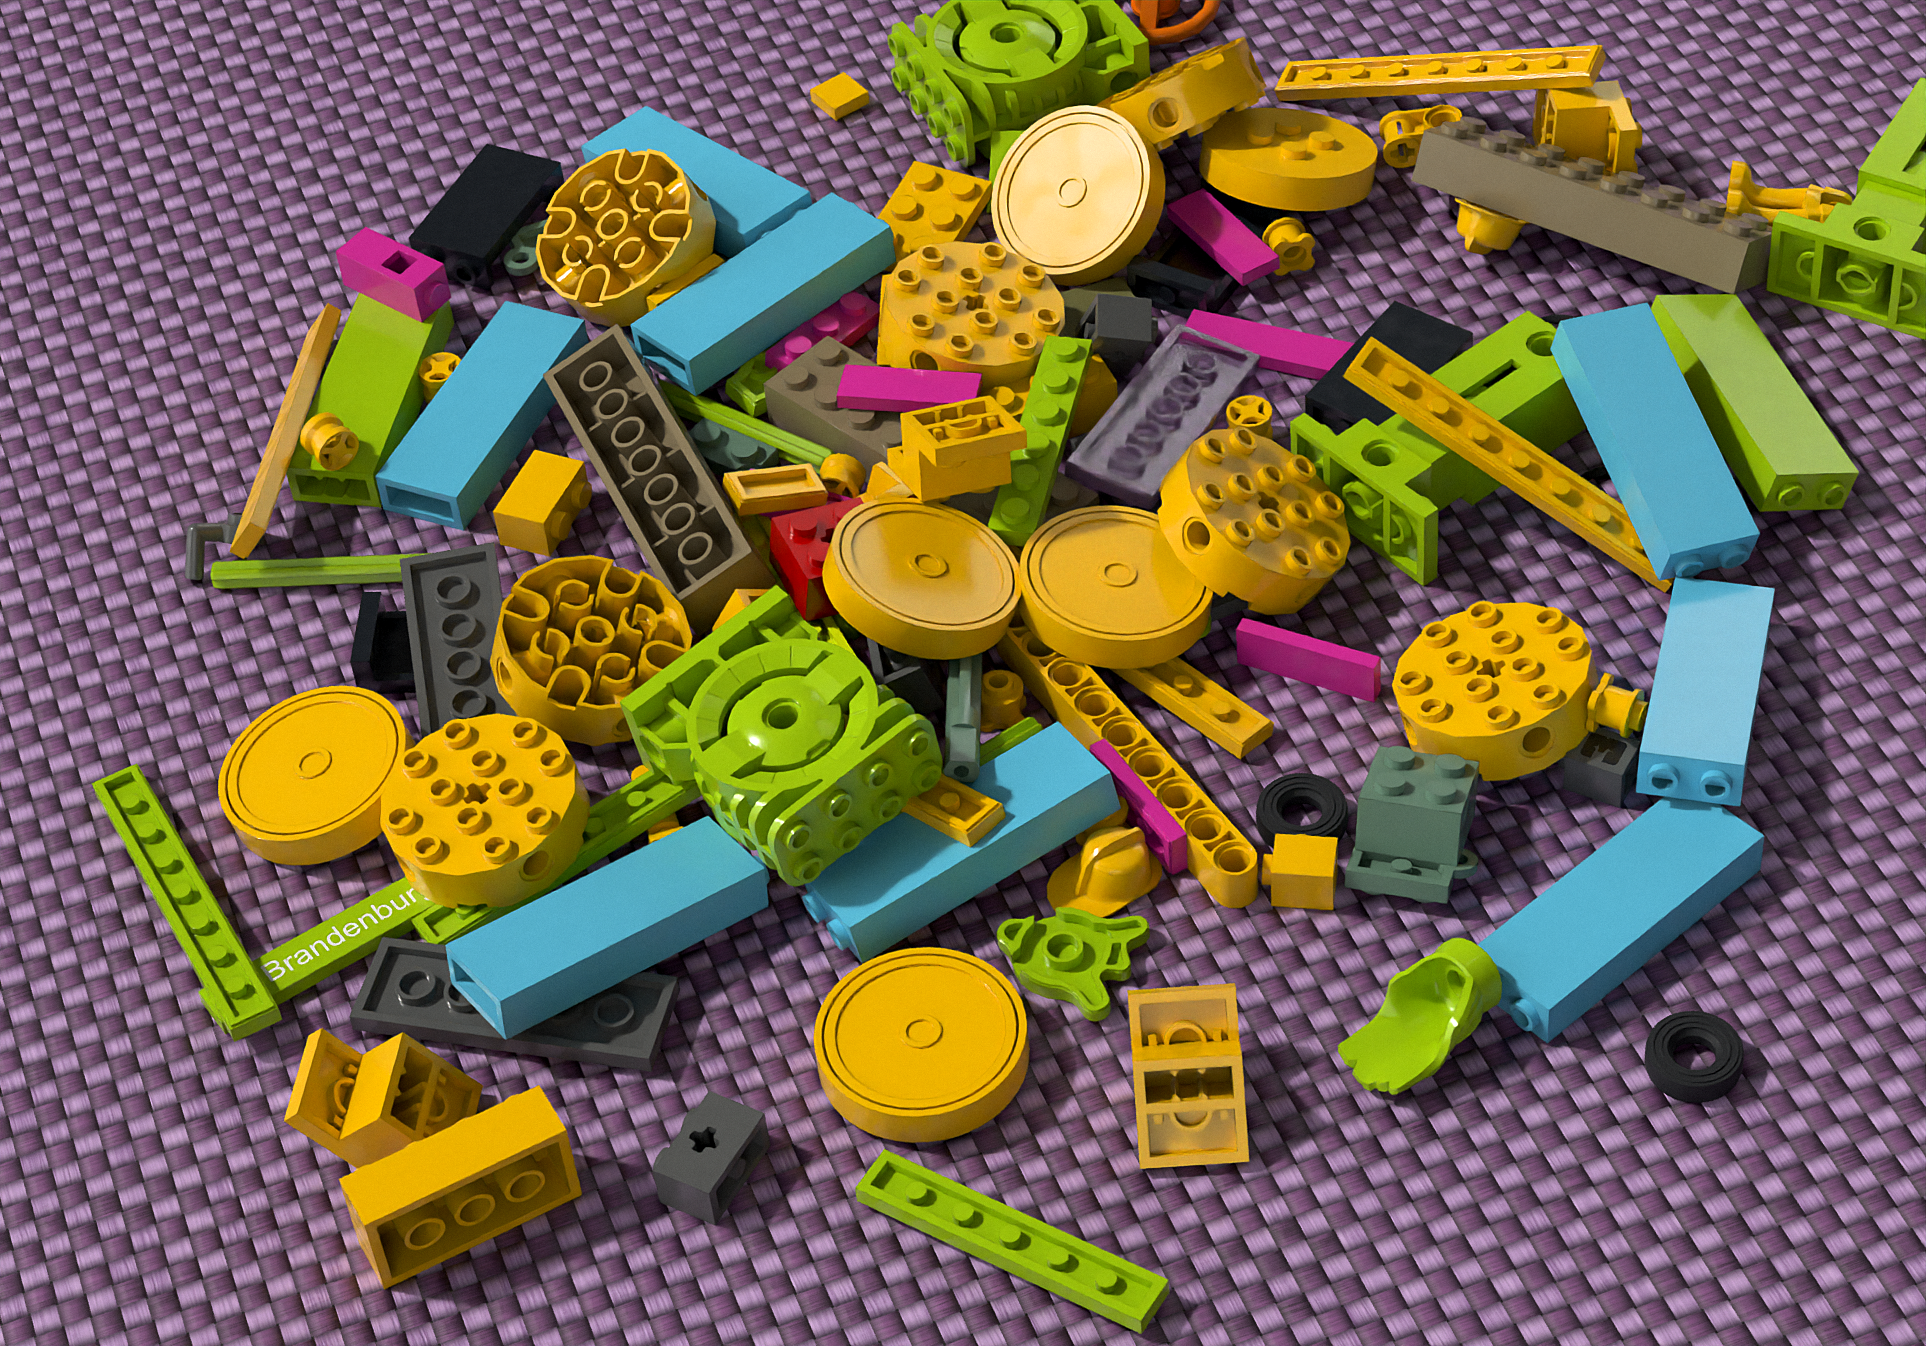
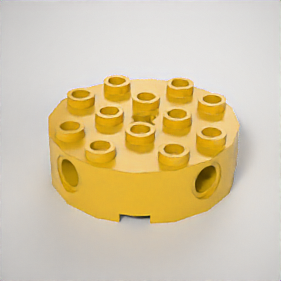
(1191, 93)
(623, 234)
(969, 312)
(1253, 521)
(582, 641)
(1497, 687)
(485, 811)

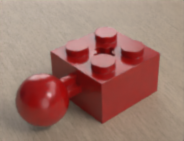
(799, 551)

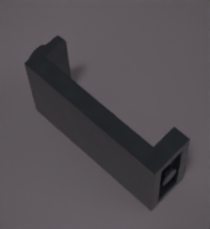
(485, 212)
(1183, 274)
(1408, 332)
(382, 648)

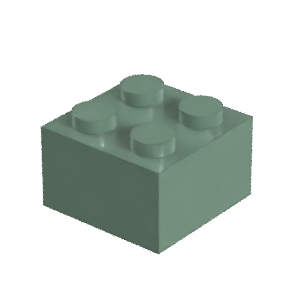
(1417, 805)

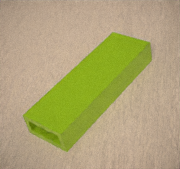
(374, 393)
(1754, 405)

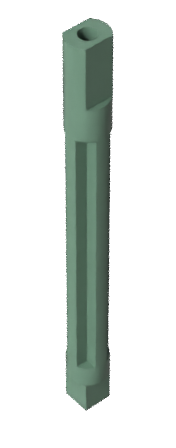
(963, 718)

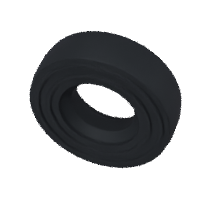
(1301, 789)
(1689, 1084)

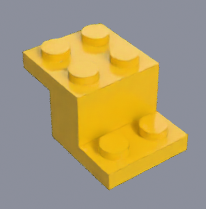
(1589, 124)
(956, 448)
(1188, 1076)
(378, 1099)

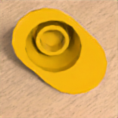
(1486, 228)
(1106, 873)

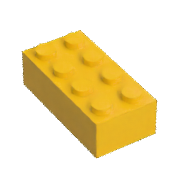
(461, 1186)

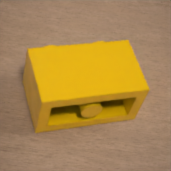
(542, 503)

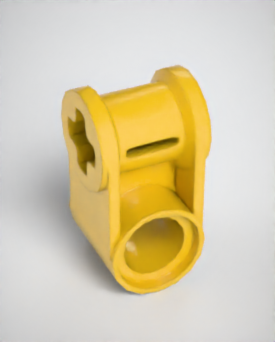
(1413, 126)

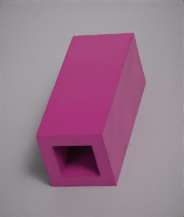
(393, 274)

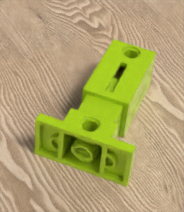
(1872, 252)
(1401, 477)

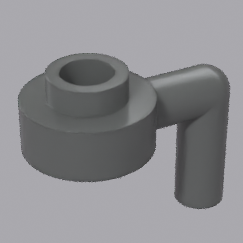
(198, 533)

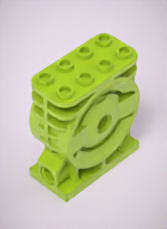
(994, 69)
(766, 738)

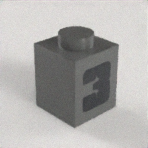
(1602, 766)

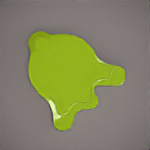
(1073, 955)

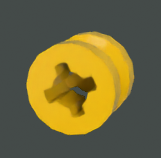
(435, 371)
(1251, 413)
(329, 441)
(842, 475)

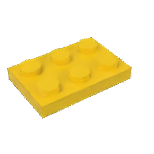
(933, 208)

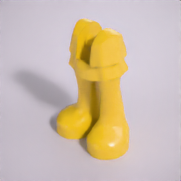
(1810, 202)

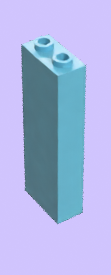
(742, 194)
(763, 293)
(479, 417)
(1654, 442)
(1705, 691)
(914, 874)
(1619, 910)
(607, 926)

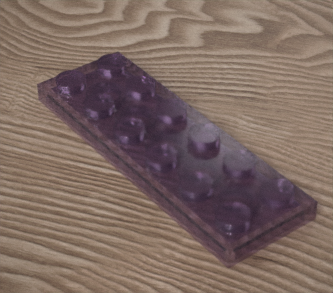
(1161, 414)

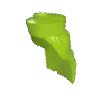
(1424, 1017)

